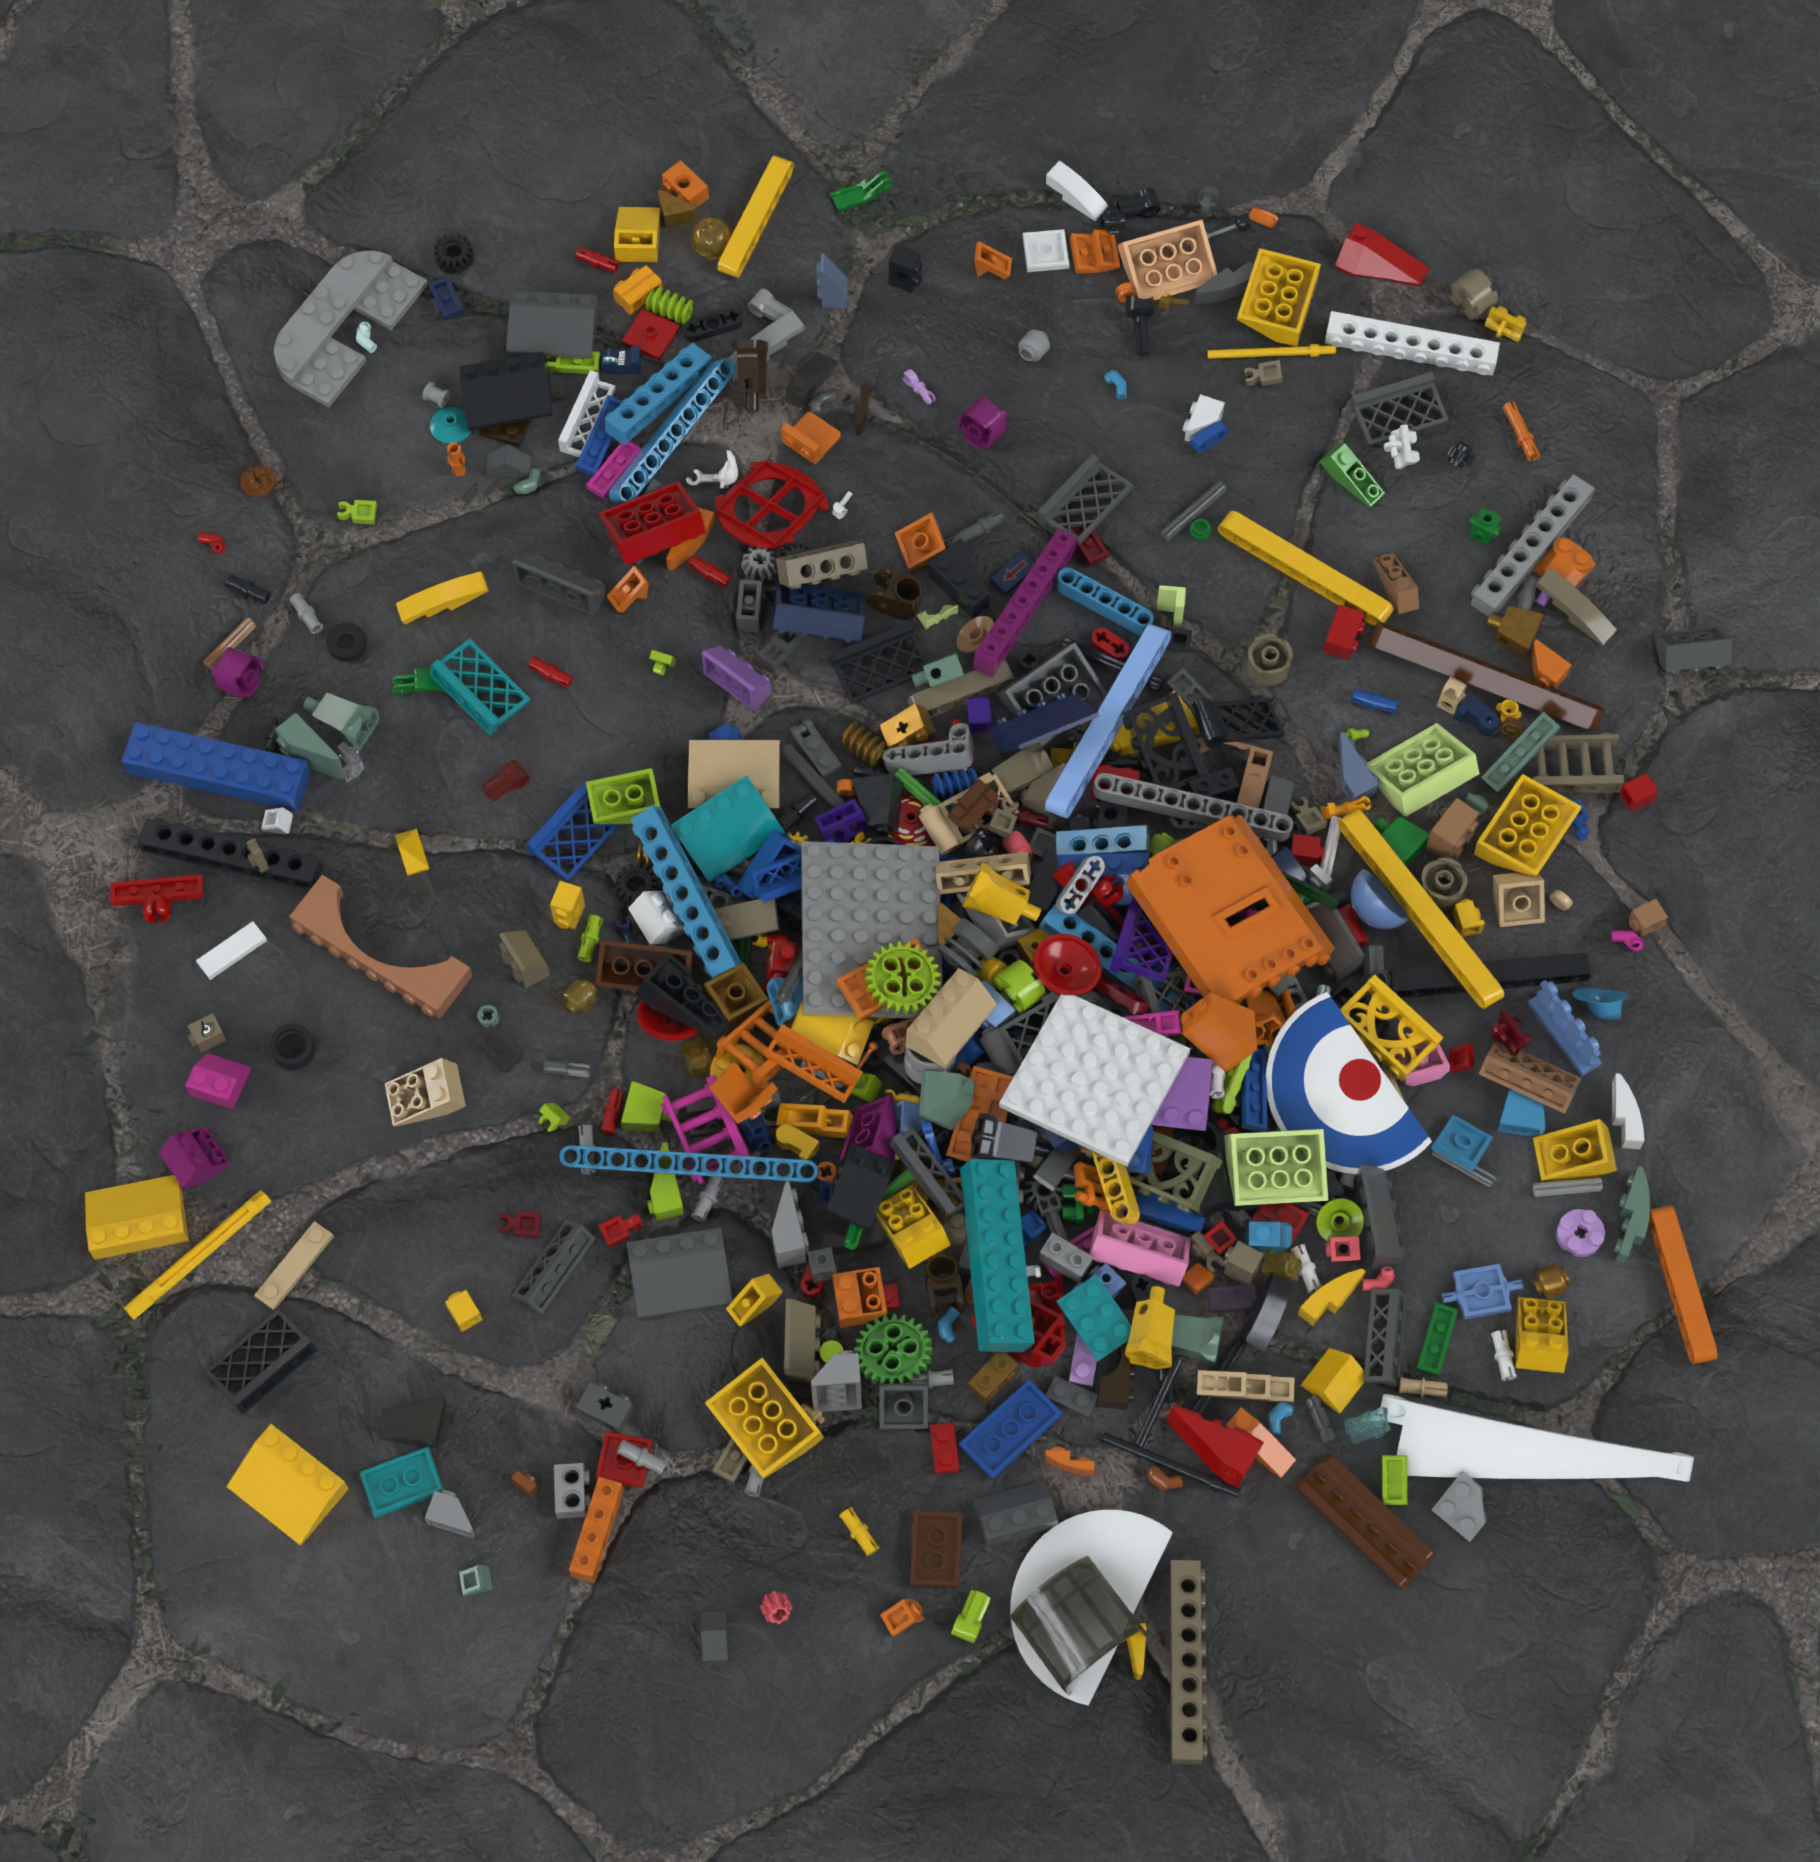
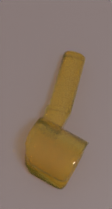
(1166, 300)

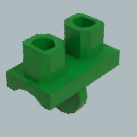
(1074, 1213)

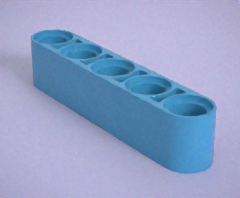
(1099, 593)

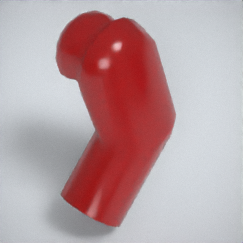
(215, 541)

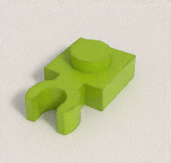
(361, 512)

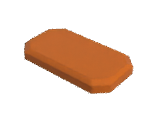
(1263, 217)

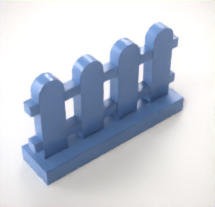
(1565, 1029)

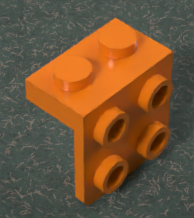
(810, 437)
(740, 1095)

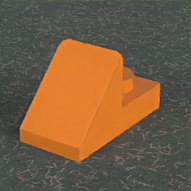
(991, 260)
(630, 587)

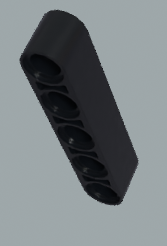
(891, 1063)

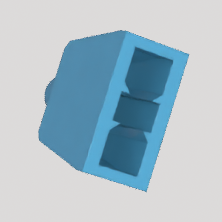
(1522, 1115)

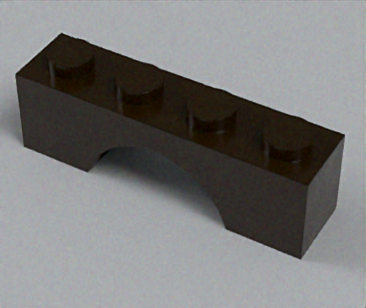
(1114, 1388)

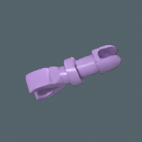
(918, 387)

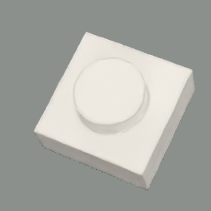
(1319, 878)

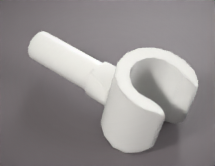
(838, 507)

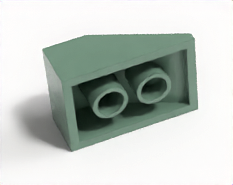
(303, 743)

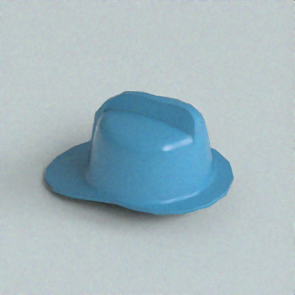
(1602, 1002)

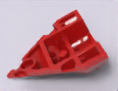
(1047, 1324)

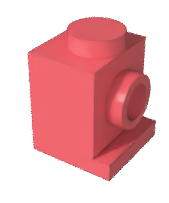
(1352, 1243)

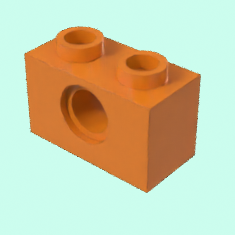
(682, 176)

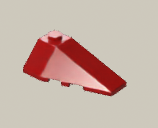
(1373, 255)
(1224, 1450)

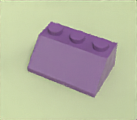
(736, 676)

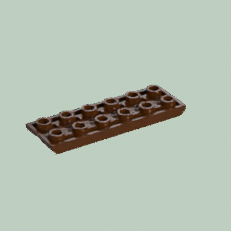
(1365, 1521)

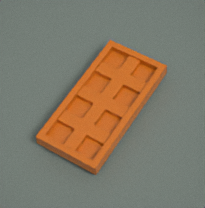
(855, 992)
(988, 1092)

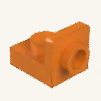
(902, 1616)

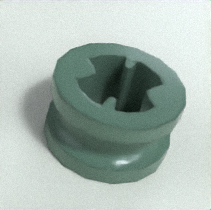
(488, 1008)

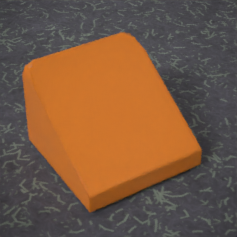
(1198, 1278)

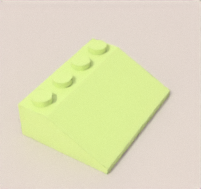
(1423, 769)
(1277, 1167)

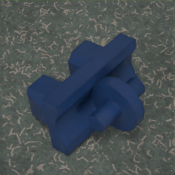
(756, 1134)

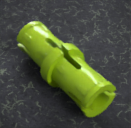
(590, 938)

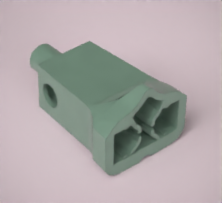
(343, 719)
(1197, 1337)

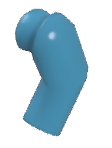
(1121, 384)
(945, 1325)

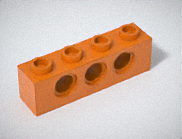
(596, 1530)

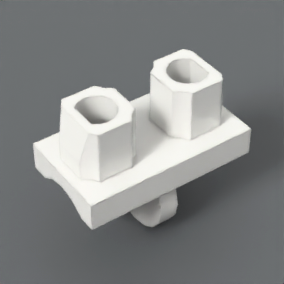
(1400, 447)

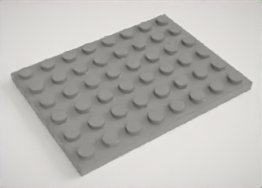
(857, 903)

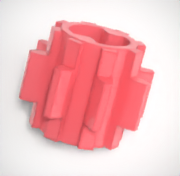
(776, 1607)

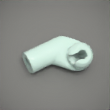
(363, 337)

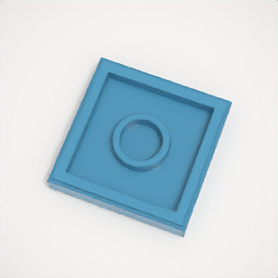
(1462, 1143)

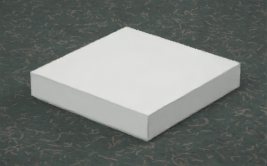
(1045, 250)

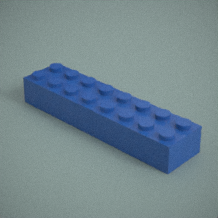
(216, 766)

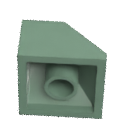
(945, 1097)

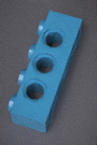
(1114, 838)

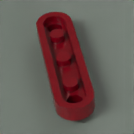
(1122, 995)

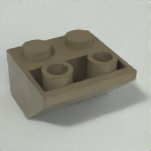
(523, 957)

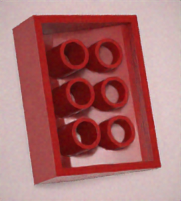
(653, 522)

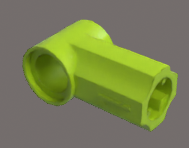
(969, 1621)

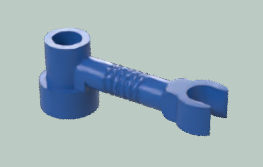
(929, 1135)

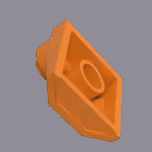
(1567, 560)

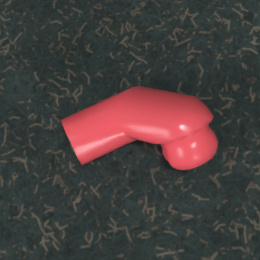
(1382, 1281)

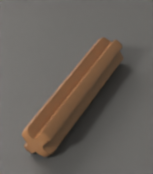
(231, 640)

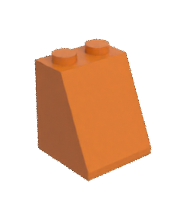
(1221, 1030)

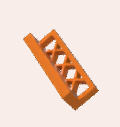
(815, 1059)

